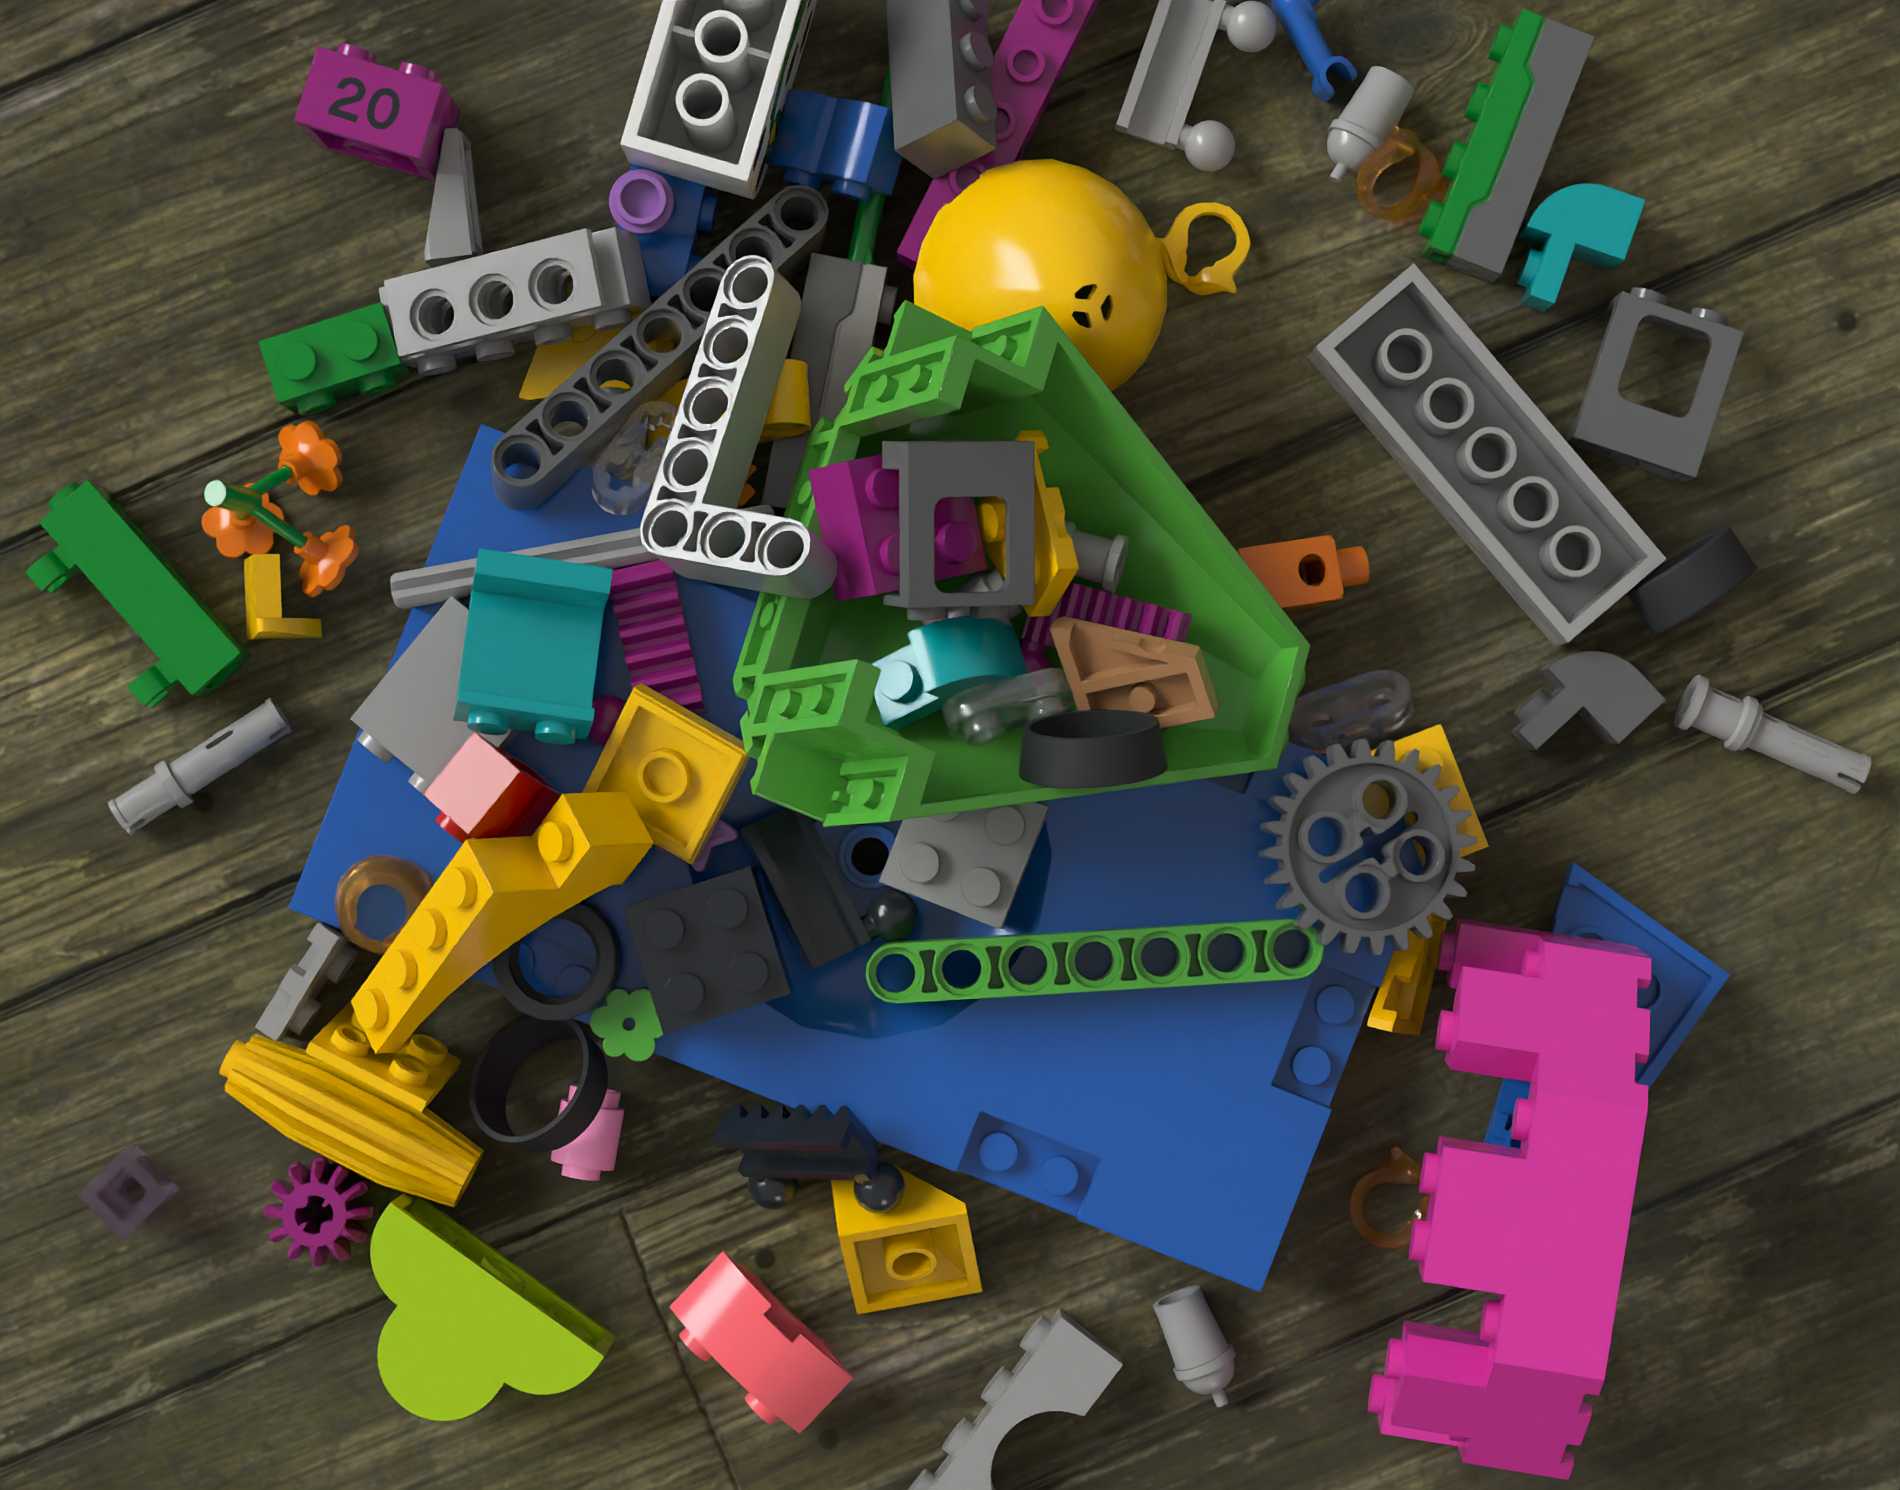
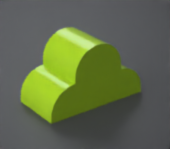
(469, 1318)

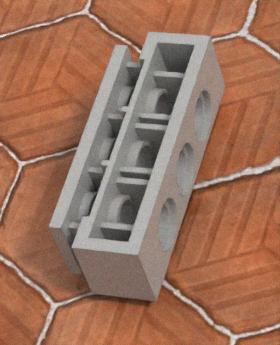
(605, 293)

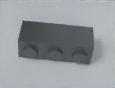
(941, 82)

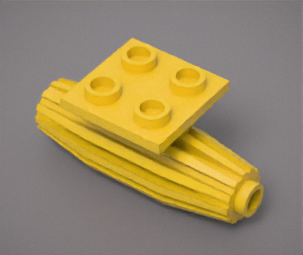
(359, 1105)

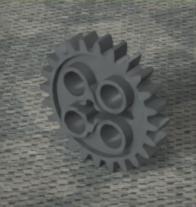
(1398, 897)

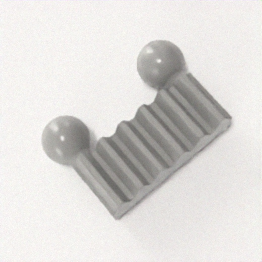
(1172, 68)

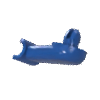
(1301, 27)

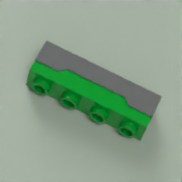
(1506, 145)

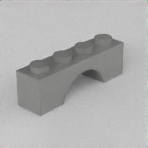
(1059, 1372)

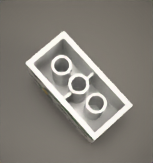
(716, 89)

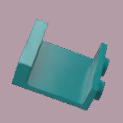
(531, 646)

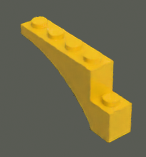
(491, 900)

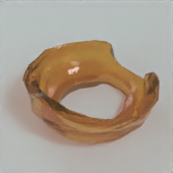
(377, 870)

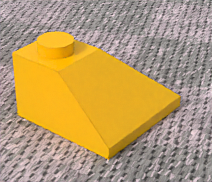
(907, 1254)

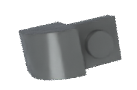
(1596, 686)

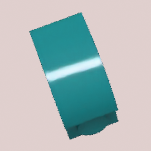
(1576, 222)
(942, 663)

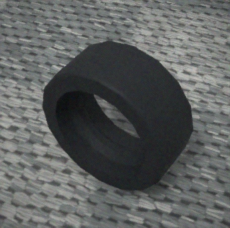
(1692, 580)
(601, 983)

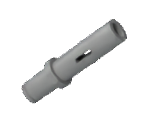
(180, 779)

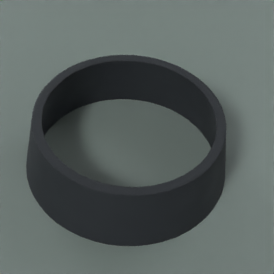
(1092, 749)
(501, 1061)

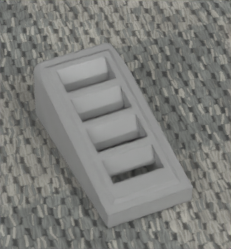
(454, 214)

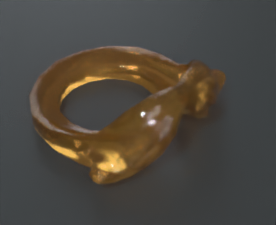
(1400, 144)
(1397, 1170)

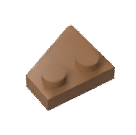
(1134, 672)

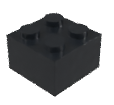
(708, 949)

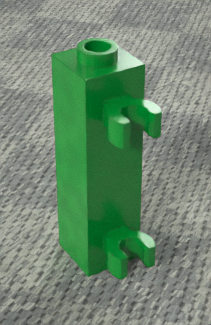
(143, 588)

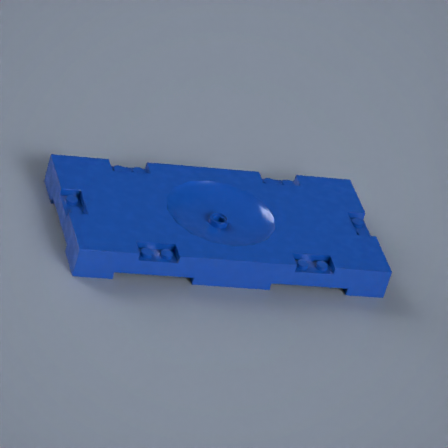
(1129, 1108)

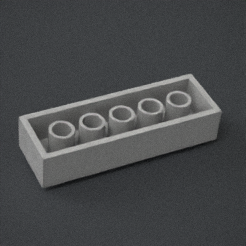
(1486, 456)

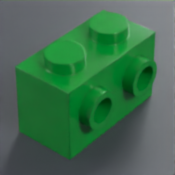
(333, 360)

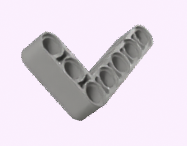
(726, 448)

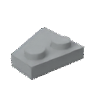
(294, 1002)

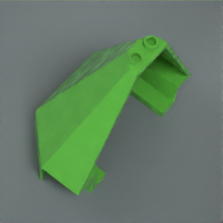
(812, 658)

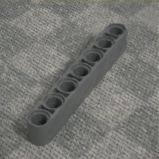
(634, 363)

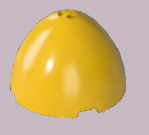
(1034, 240)

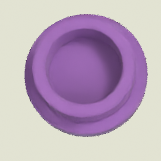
(641, 201)

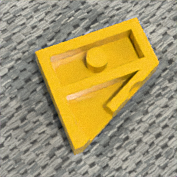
(1054, 547)

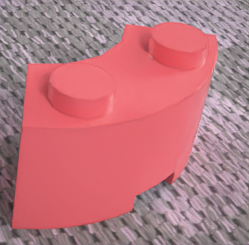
(759, 1344)

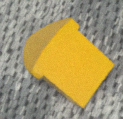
(265, 606)

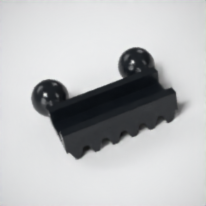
(813, 896)
(808, 1146)

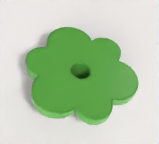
(609, 1024)

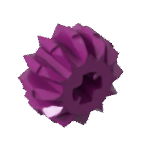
(335, 1231)

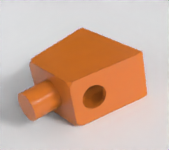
(1321, 567)

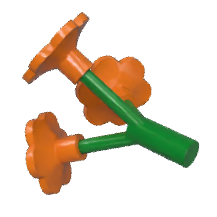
(246, 520)

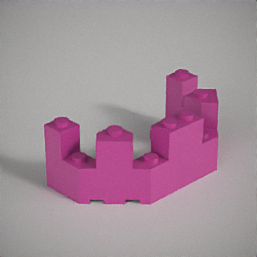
(1529, 1221)

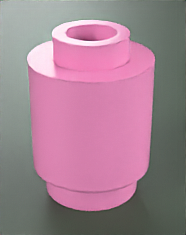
(597, 1146)

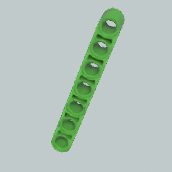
(1126, 967)

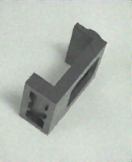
(1638, 434)
(962, 470)

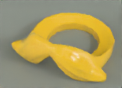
(1209, 279)

